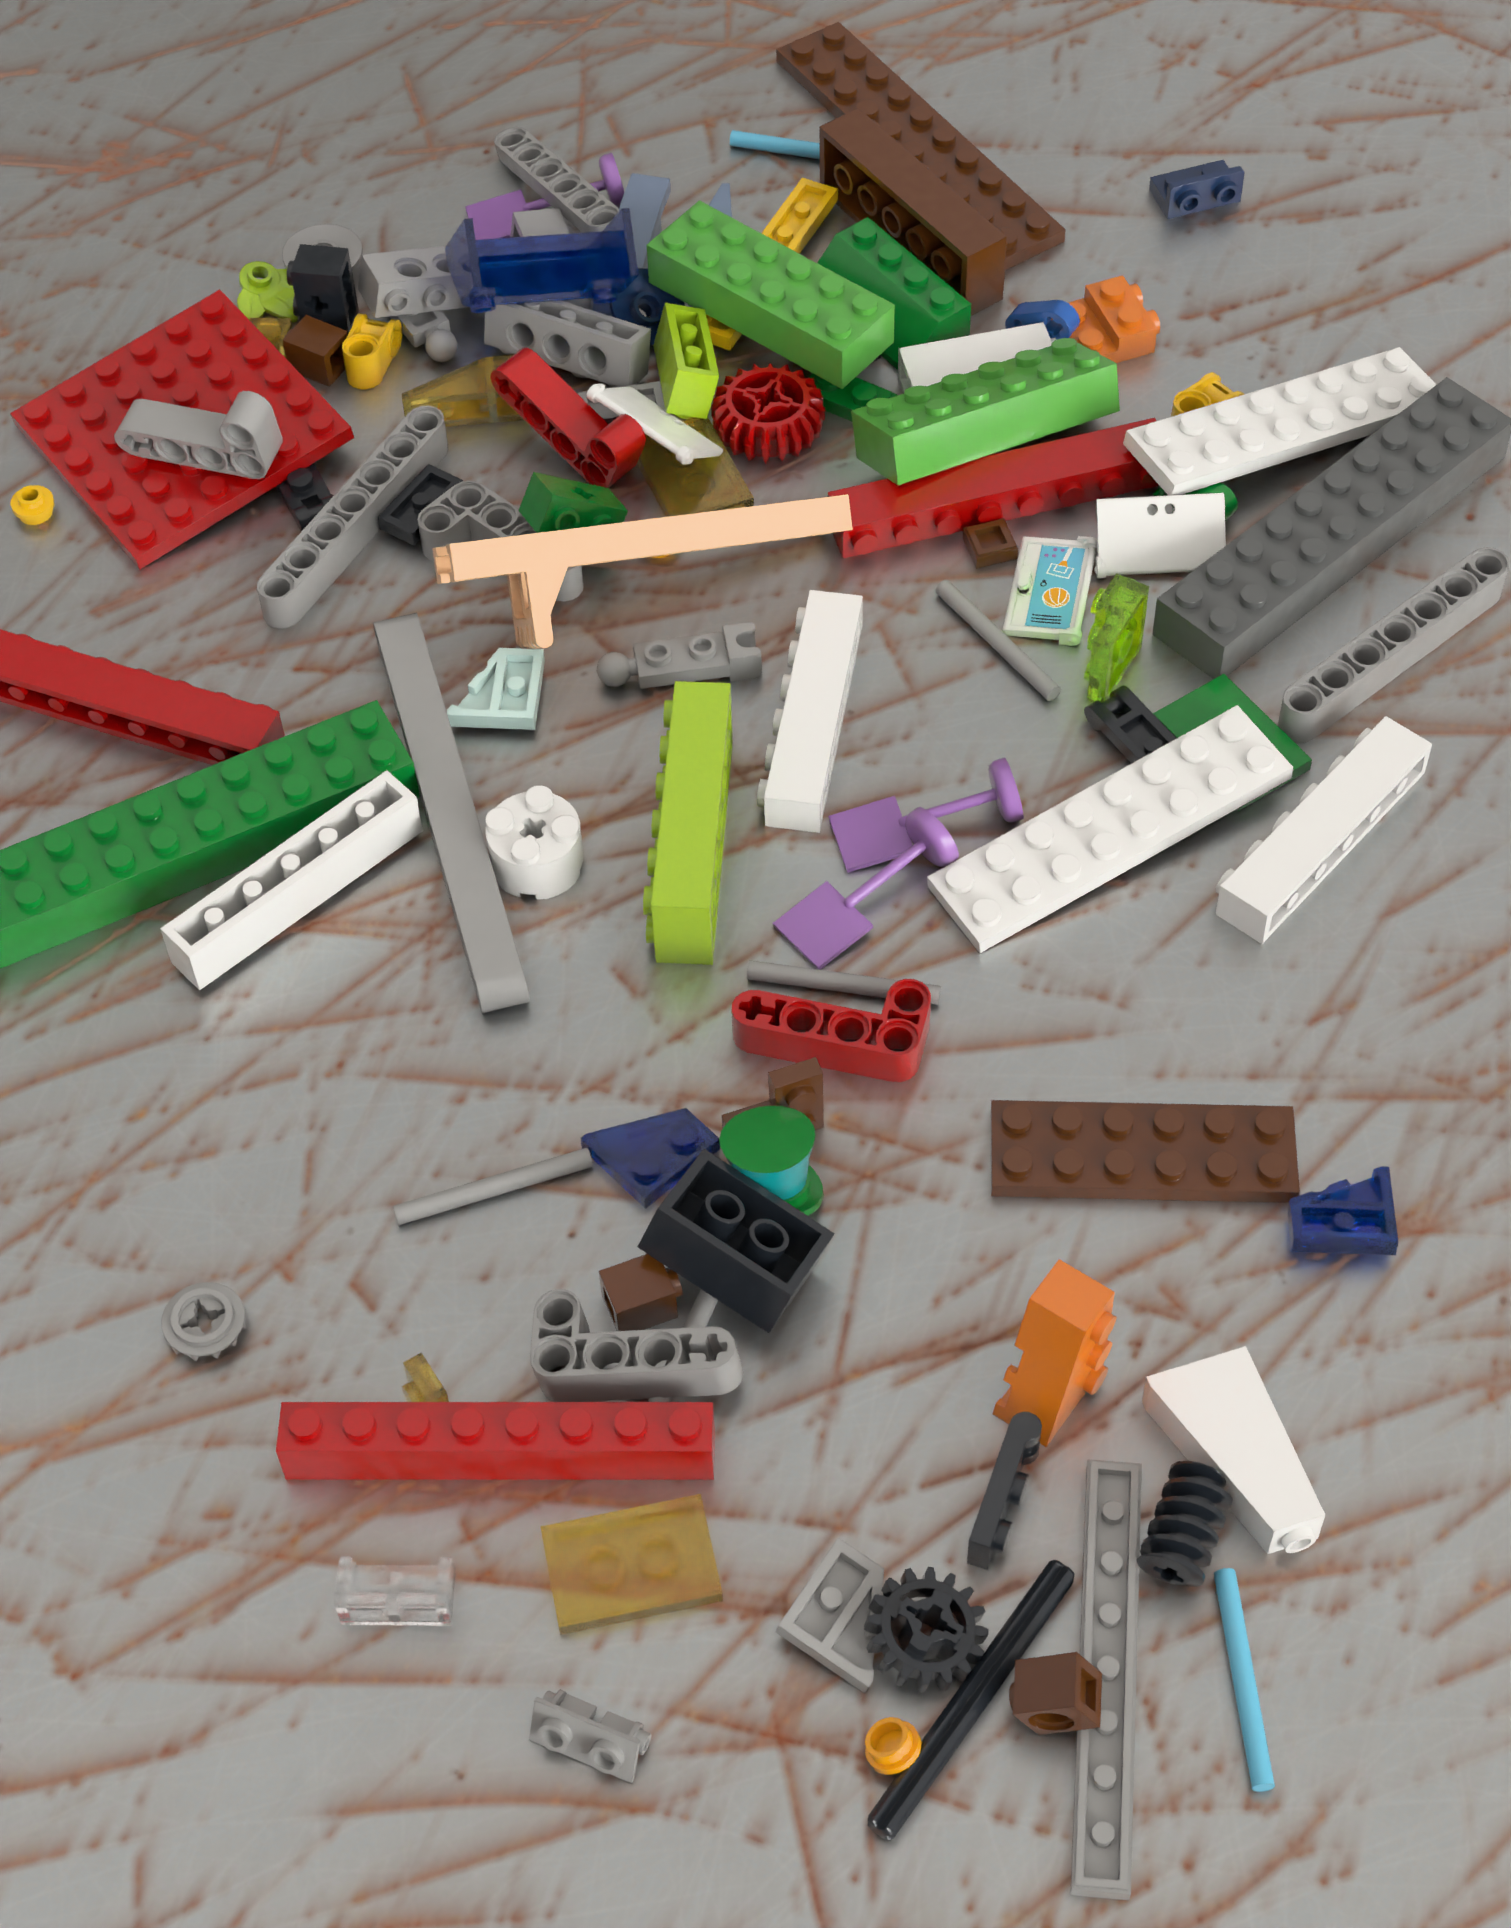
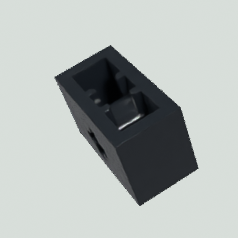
(323, 285)

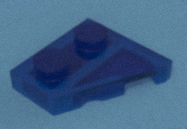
(651, 1152)
(1346, 1218)

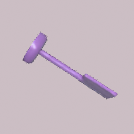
(494, 216)
(878, 830)
(829, 923)

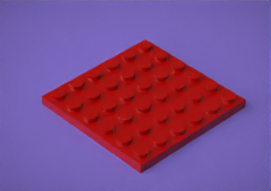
(190, 362)

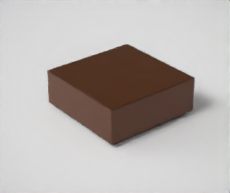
(990, 543)

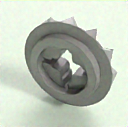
(181, 1316)

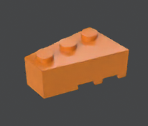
(1062, 1349)

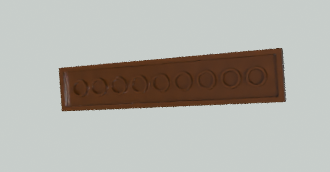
(849, 76)

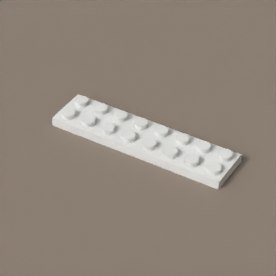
(1277, 422)
(1108, 828)

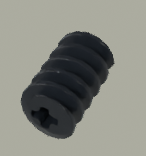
(1185, 1524)

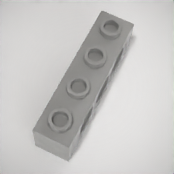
(407, 282)
(572, 340)

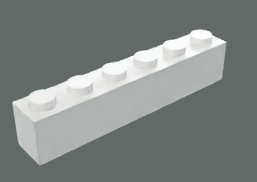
(812, 711)
(1321, 829)
(292, 880)

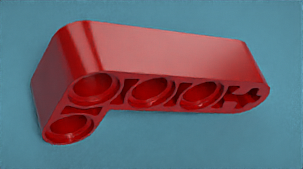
(567, 422)
(768, 1025)

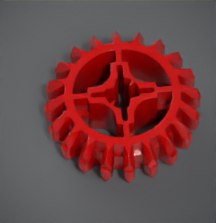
(768, 412)

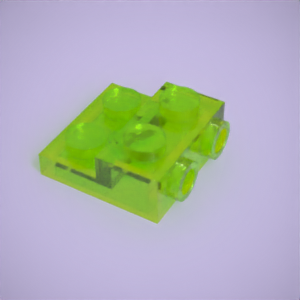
(1115, 634)

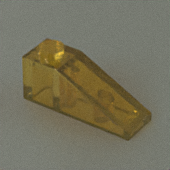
(464, 395)

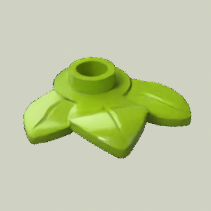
(267, 294)

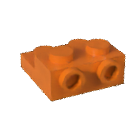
(1115, 320)

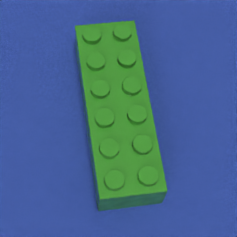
(771, 294)
(985, 410)

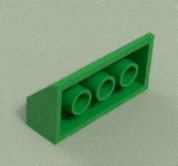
(923, 302)

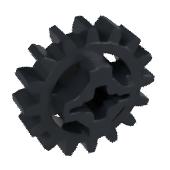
(948, 1640)

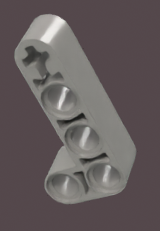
(228, 443)
(477, 513)
(712, 1352)

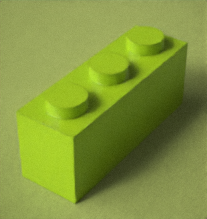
(685, 361)

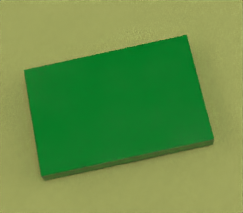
(1216, 699)

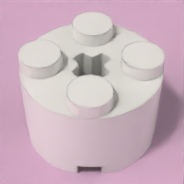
(535, 843)

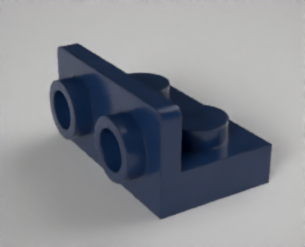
(1197, 188)

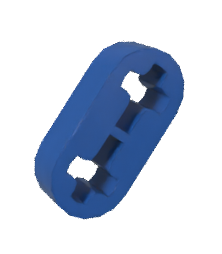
(1064, 317)

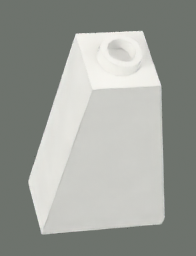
(932, 361)
(1227, 1421)

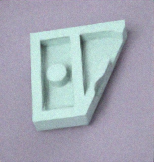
(504, 693)

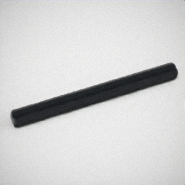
(971, 1699)

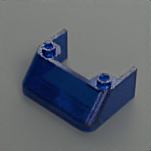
(542, 266)

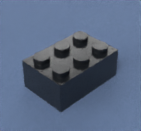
(735, 1240)

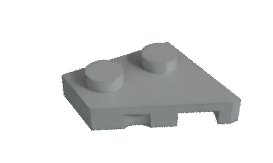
(832, 1613)

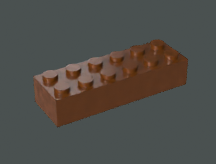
(912, 206)

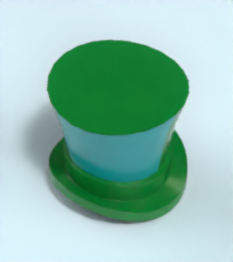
(774, 1151)

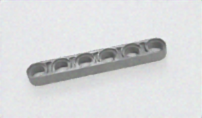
(554, 180)

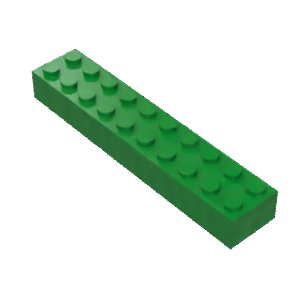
(188, 831)

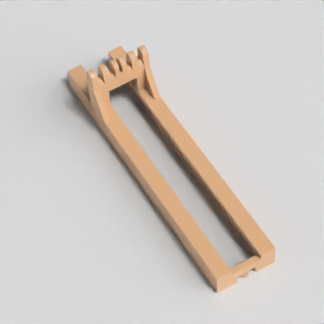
(539, 561)

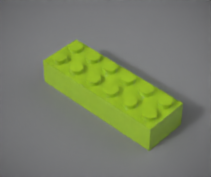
(689, 823)

